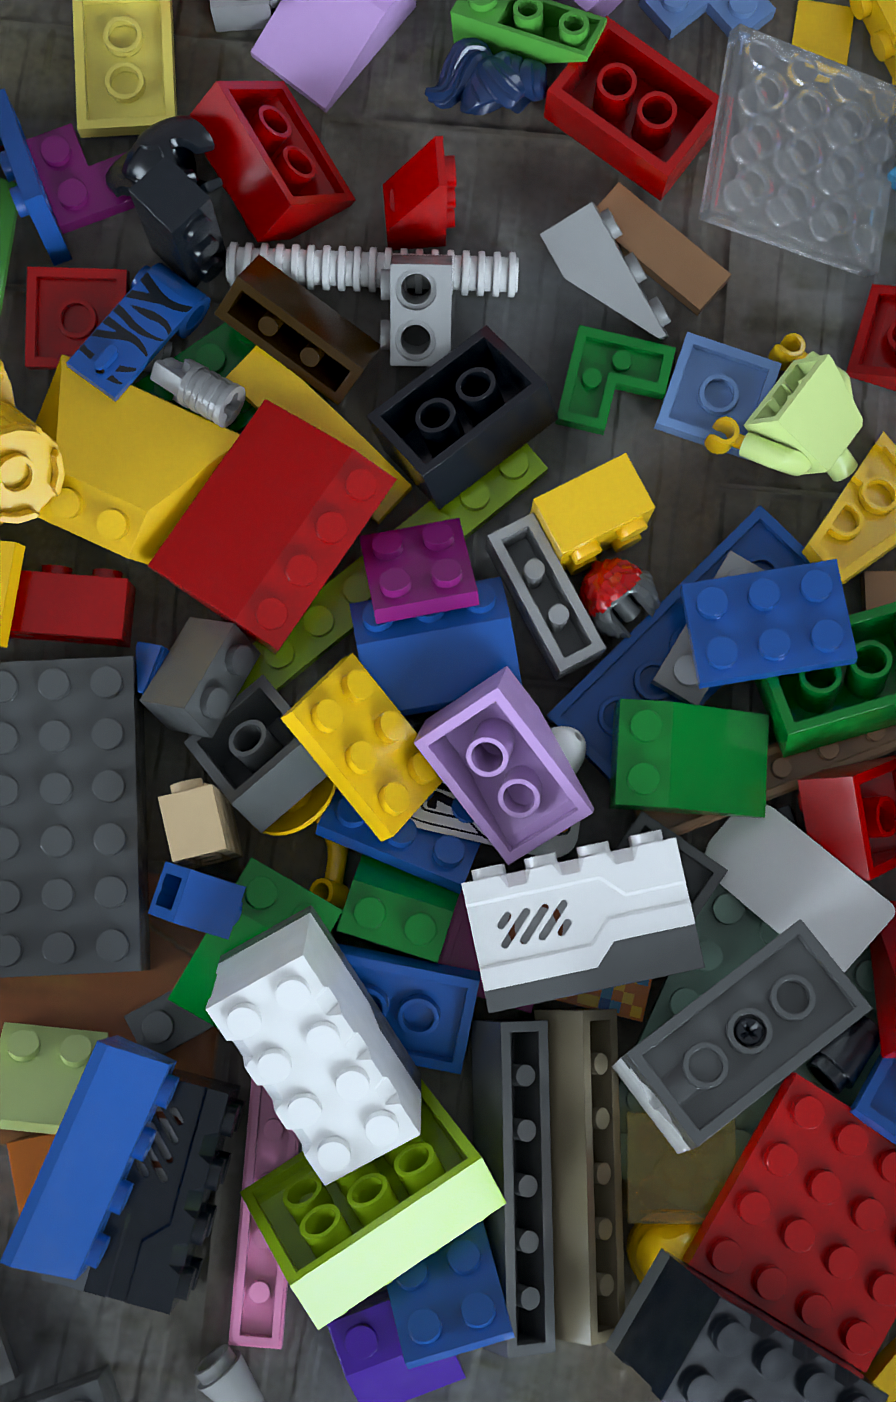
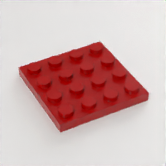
(809, 1224)

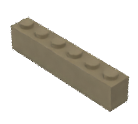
(585, 1173)

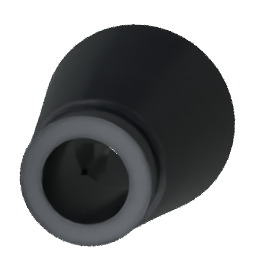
(846, 1056)

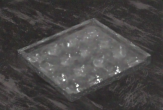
(801, 153)

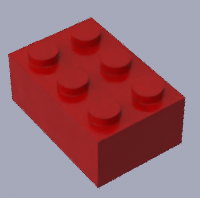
(633, 109)

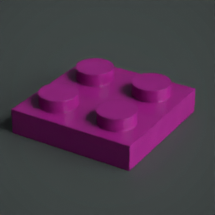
(418, 570)

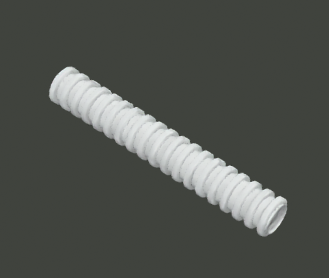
(364, 268)

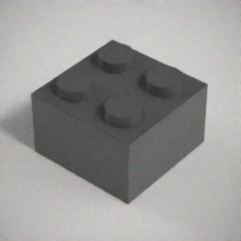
(257, 757)

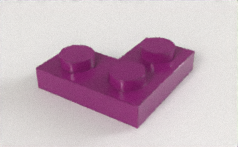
(72, 186)

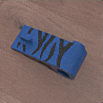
(139, 328)

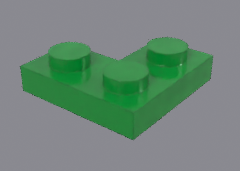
(606, 363)

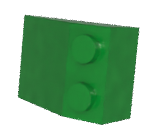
(688, 759)
(265, 902)

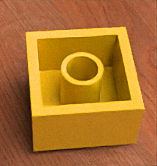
(594, 513)

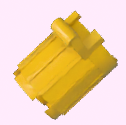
(28, 461)

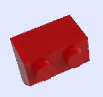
(854, 814)

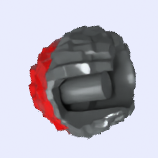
(614, 594)

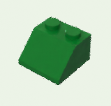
(397, 909)

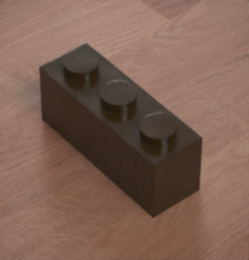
(297, 329)

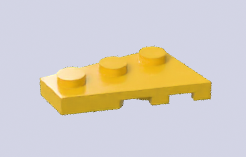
(863, 518)

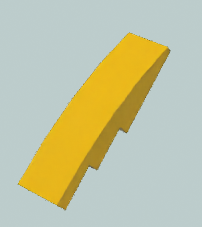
(270, 380)

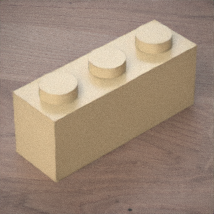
(199, 824)

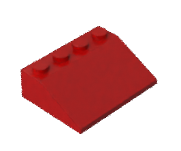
(272, 524)

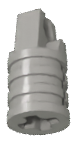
(200, 389)

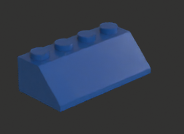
(91, 1159)

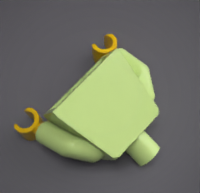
(802, 419)

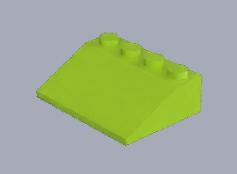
(375, 1221)

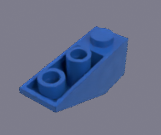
(197, 900)

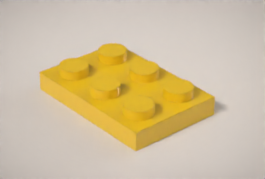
(363, 746)

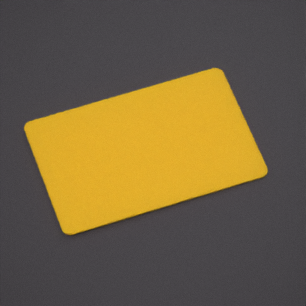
(823, 29)

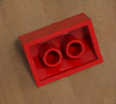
(270, 159)

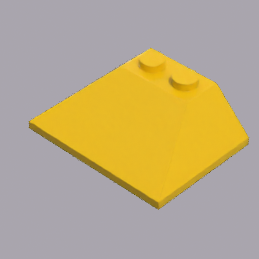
(126, 463)

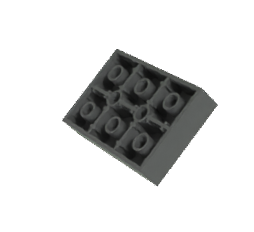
(72, 818)

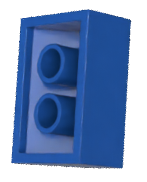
(439, 655)

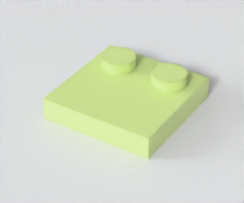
(40, 1074)

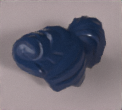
(487, 80)

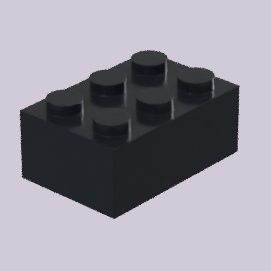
(463, 416)

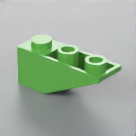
(529, 28)

